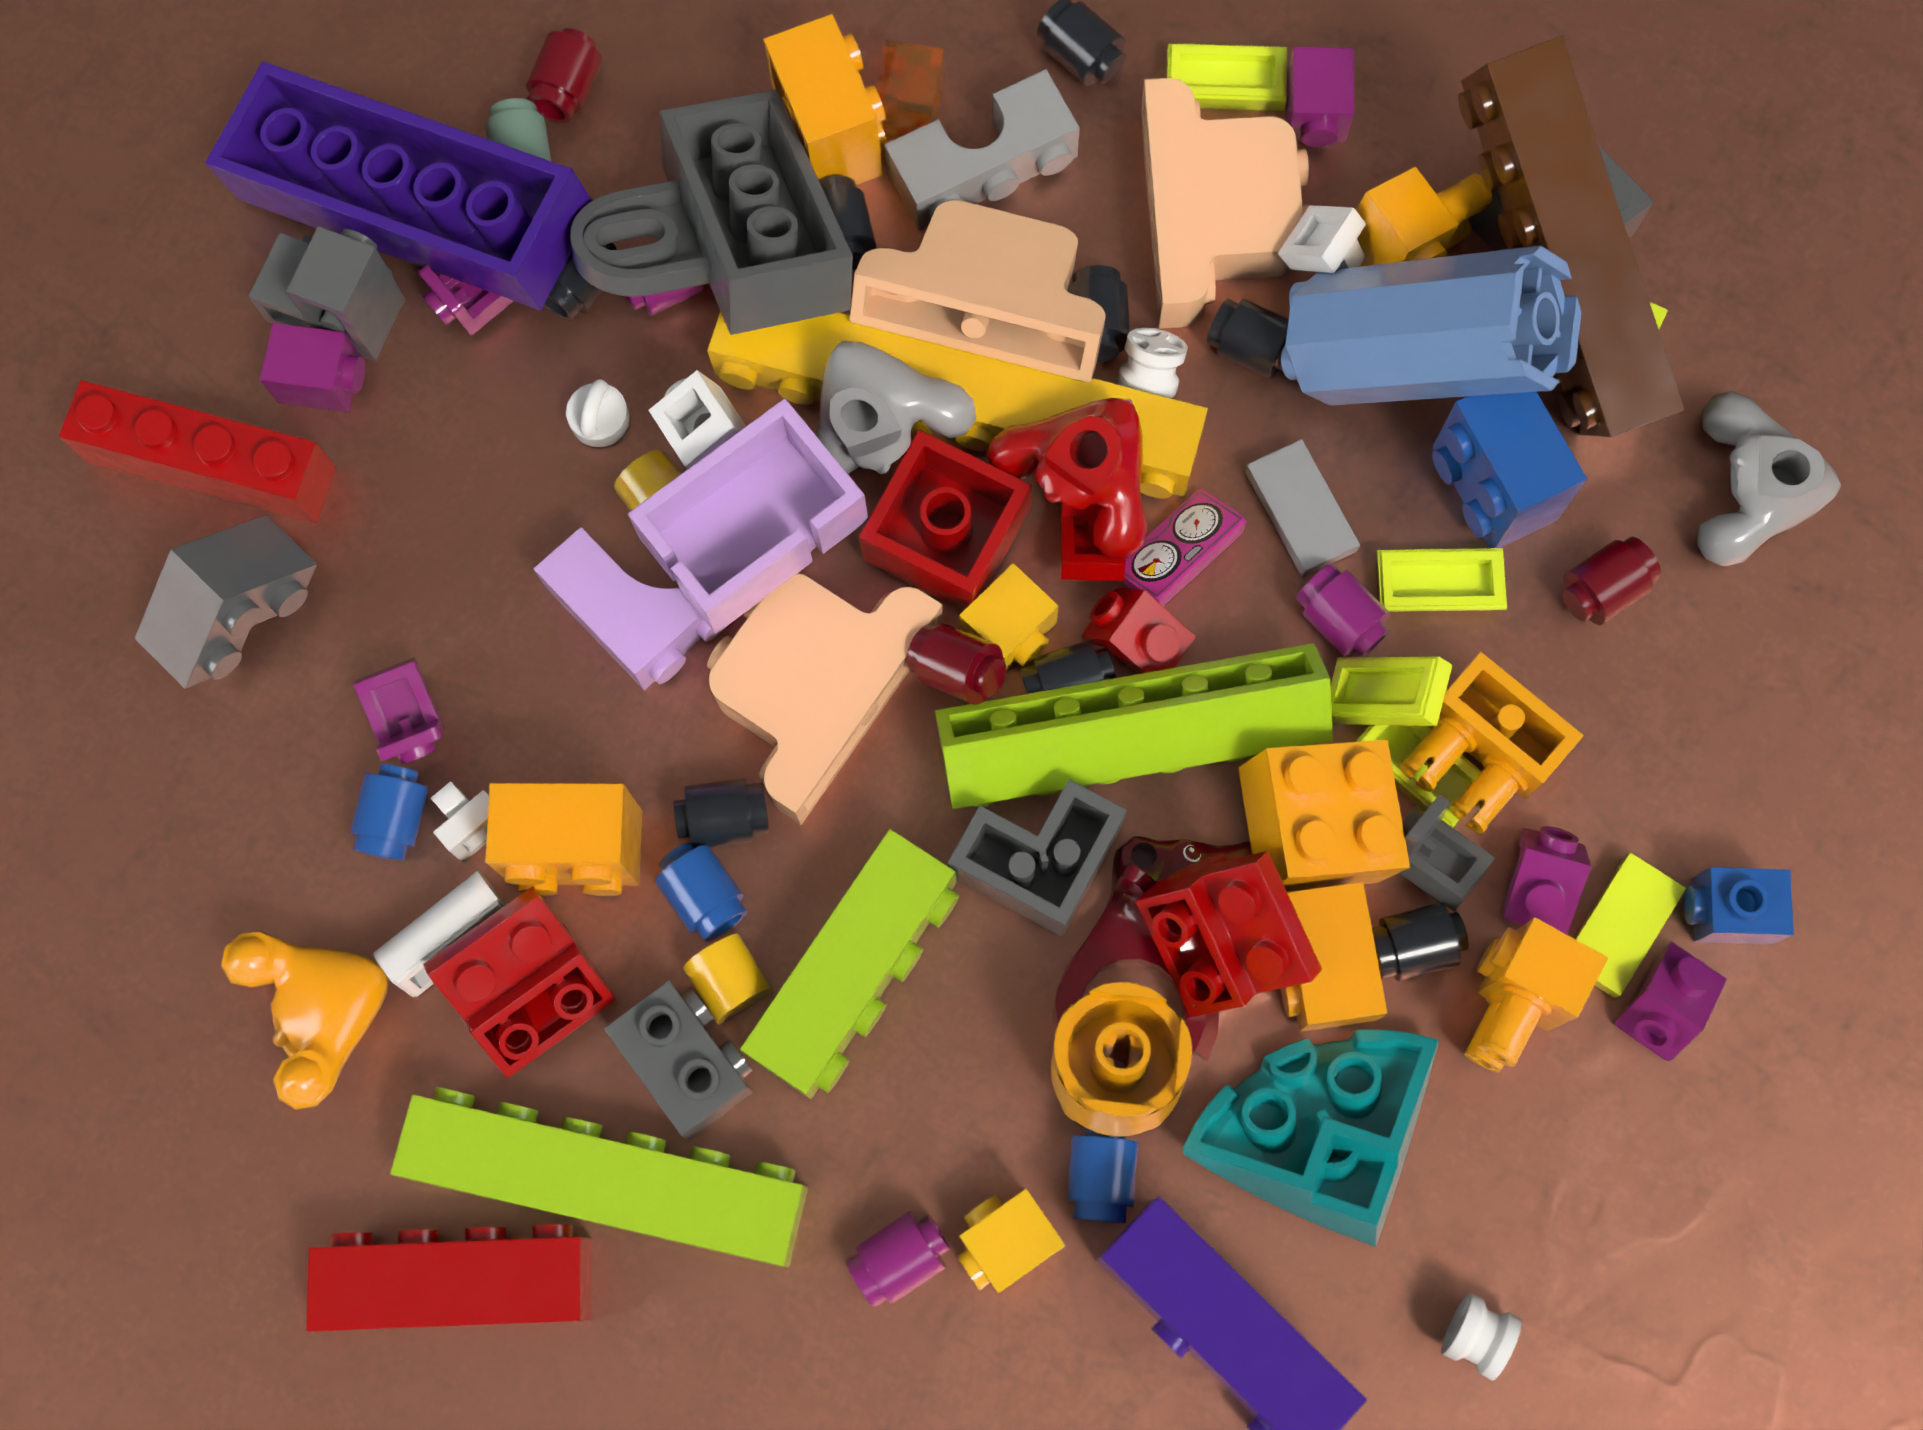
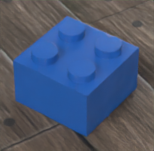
(1506, 465)

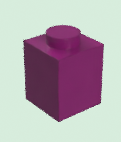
(1320, 94)
(312, 367)

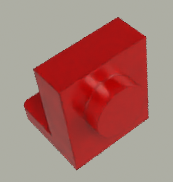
(1078, 554)
(1138, 630)

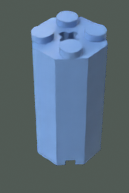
(1433, 328)

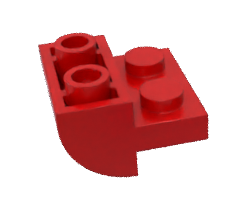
(1227, 932)
(519, 982)

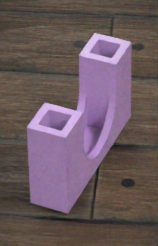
(635, 623)

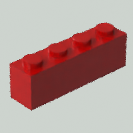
(198, 451)
(449, 1282)

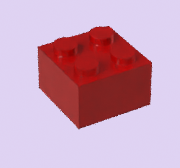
(945, 521)

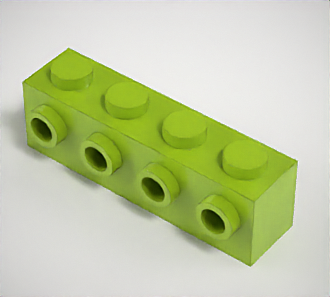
(851, 964)

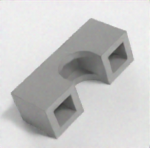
(1033, 139)

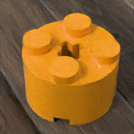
(1156, 1048)

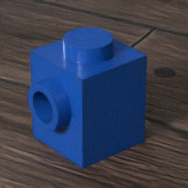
(1740, 905)

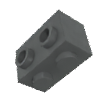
(680, 1059)

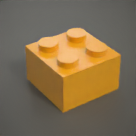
(827, 99)
(1325, 813)
(564, 836)

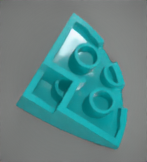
(1321, 1128)

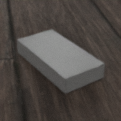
(1302, 508)

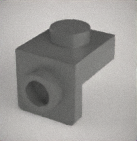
(1441, 857)

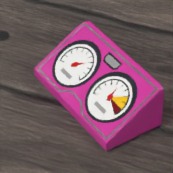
(1183, 546)

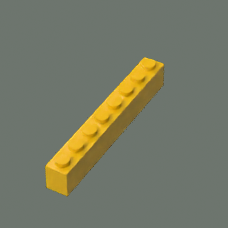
(1004, 393)

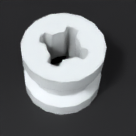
(1152, 361)
(1481, 1336)

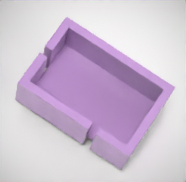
(749, 515)

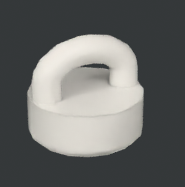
(598, 414)

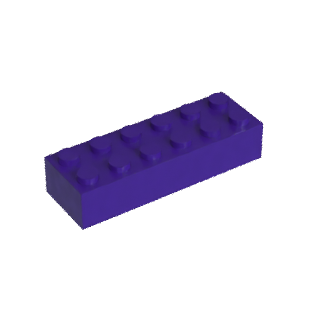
(401, 182)

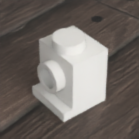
(696, 417)

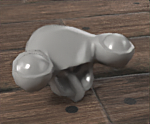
(875, 401)
(1772, 478)

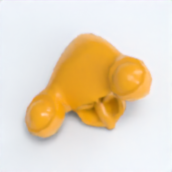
(318, 1009)

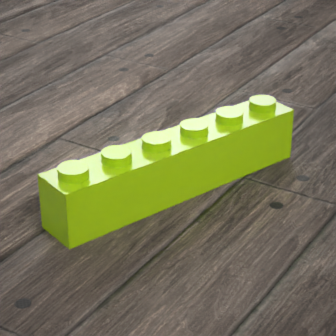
(1135, 725)
(601, 1179)

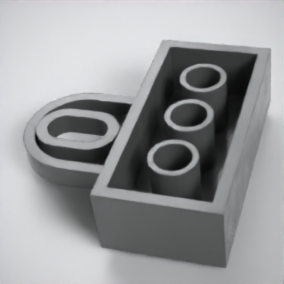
(733, 215)

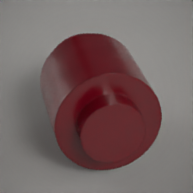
(563, 74)
(1610, 580)
(956, 662)

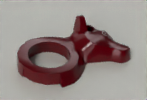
(1123, 934)

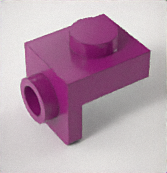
(461, 301)
(400, 711)
(1547, 878)
(1672, 1003)

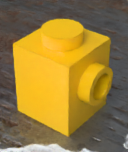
(1012, 615)
(1006, 1241)

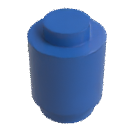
(388, 812)
(700, 891)
(1102, 1177)

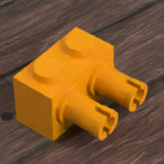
(1414, 222)
(1501, 728)
(1530, 981)

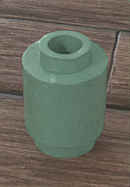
(518, 126)

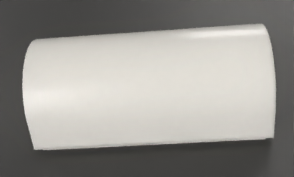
(435, 930)

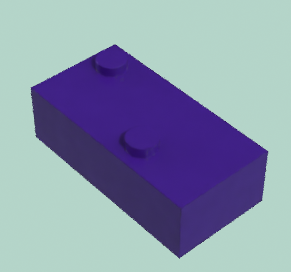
(1226, 1325)

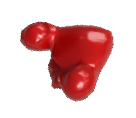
(1084, 461)

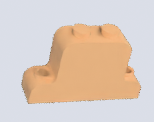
(1216, 198)
(985, 288)
(814, 679)

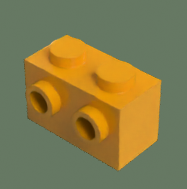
(1343, 940)

